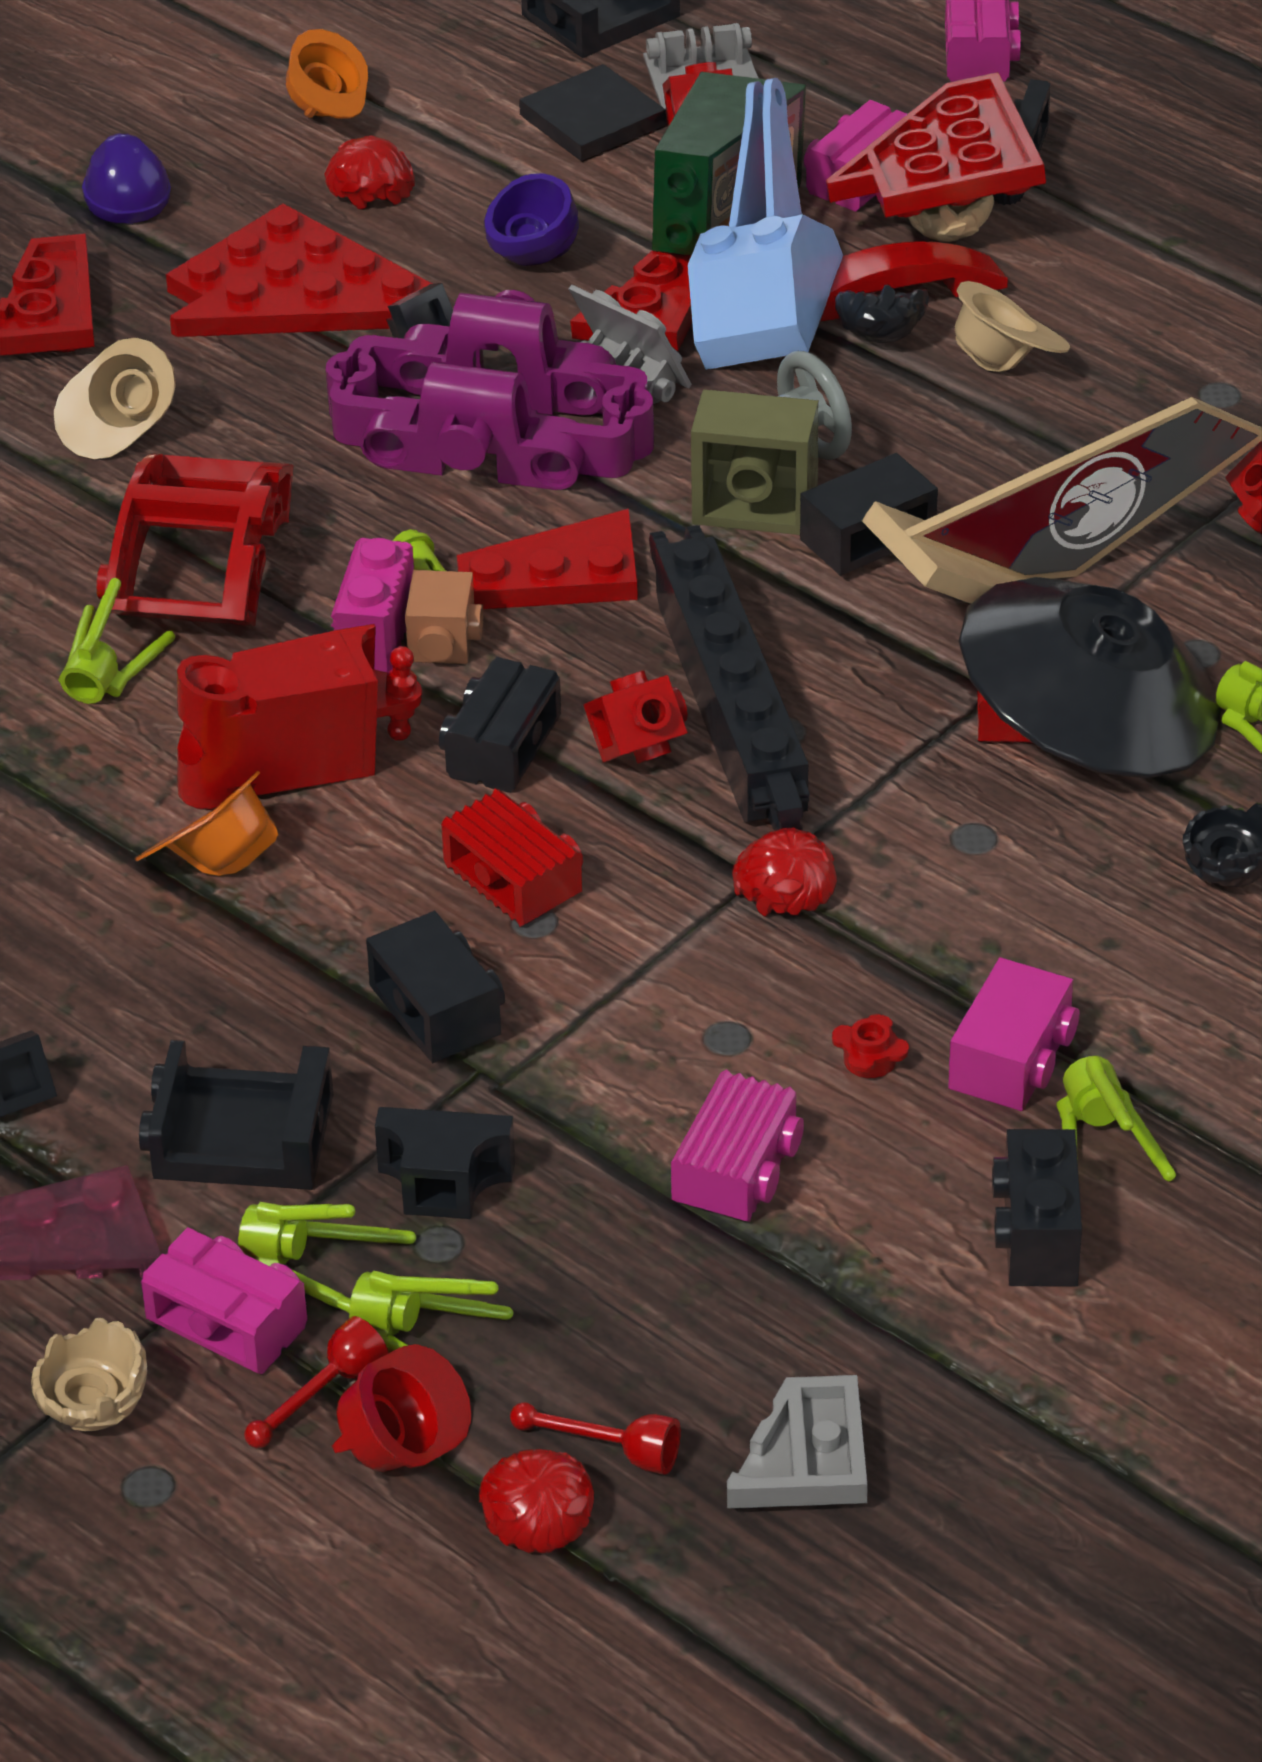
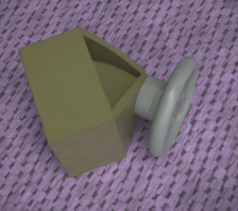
(764, 450)

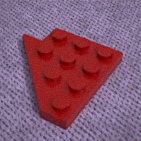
(945, 152)
(286, 279)

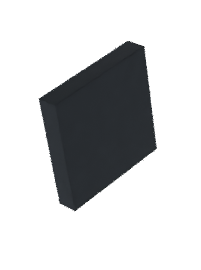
(592, 112)

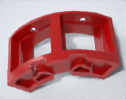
(199, 495)

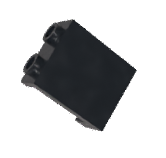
(597, 24)
(238, 1122)

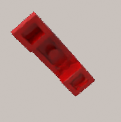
(912, 264)

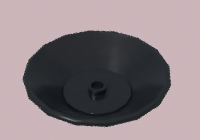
(1090, 676)

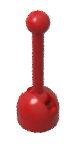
(348, 1353)
(647, 1442)

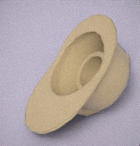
(998, 330)
(115, 399)

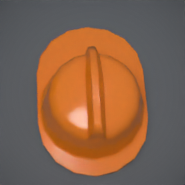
(326, 75)
(225, 837)

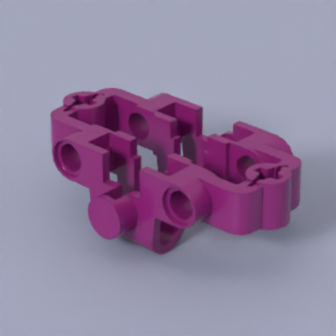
(491, 411)

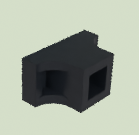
(444, 1157)

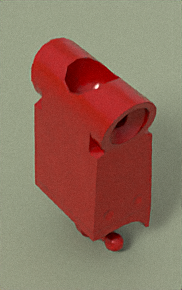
(291, 712)

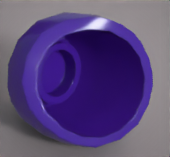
(125, 181)
(532, 220)

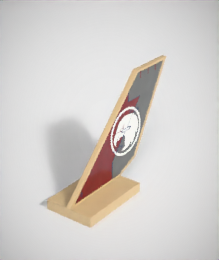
(1070, 509)

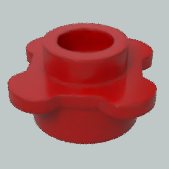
(870, 1046)

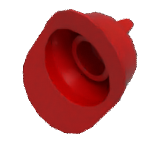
(403, 1410)

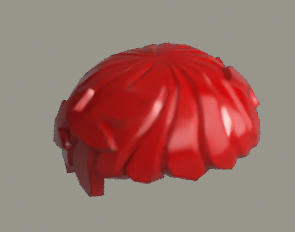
(368, 171)
(785, 872)
(537, 1500)

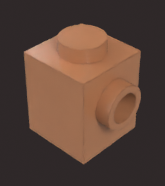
(442, 616)

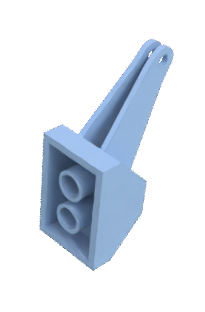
(772, 269)

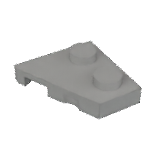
(806, 1448)

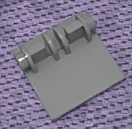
(669, 57)
(633, 341)

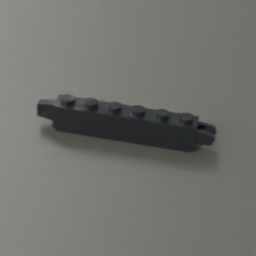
(730, 680)

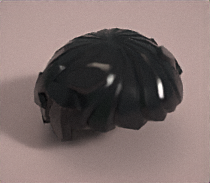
(882, 316)
(1225, 845)

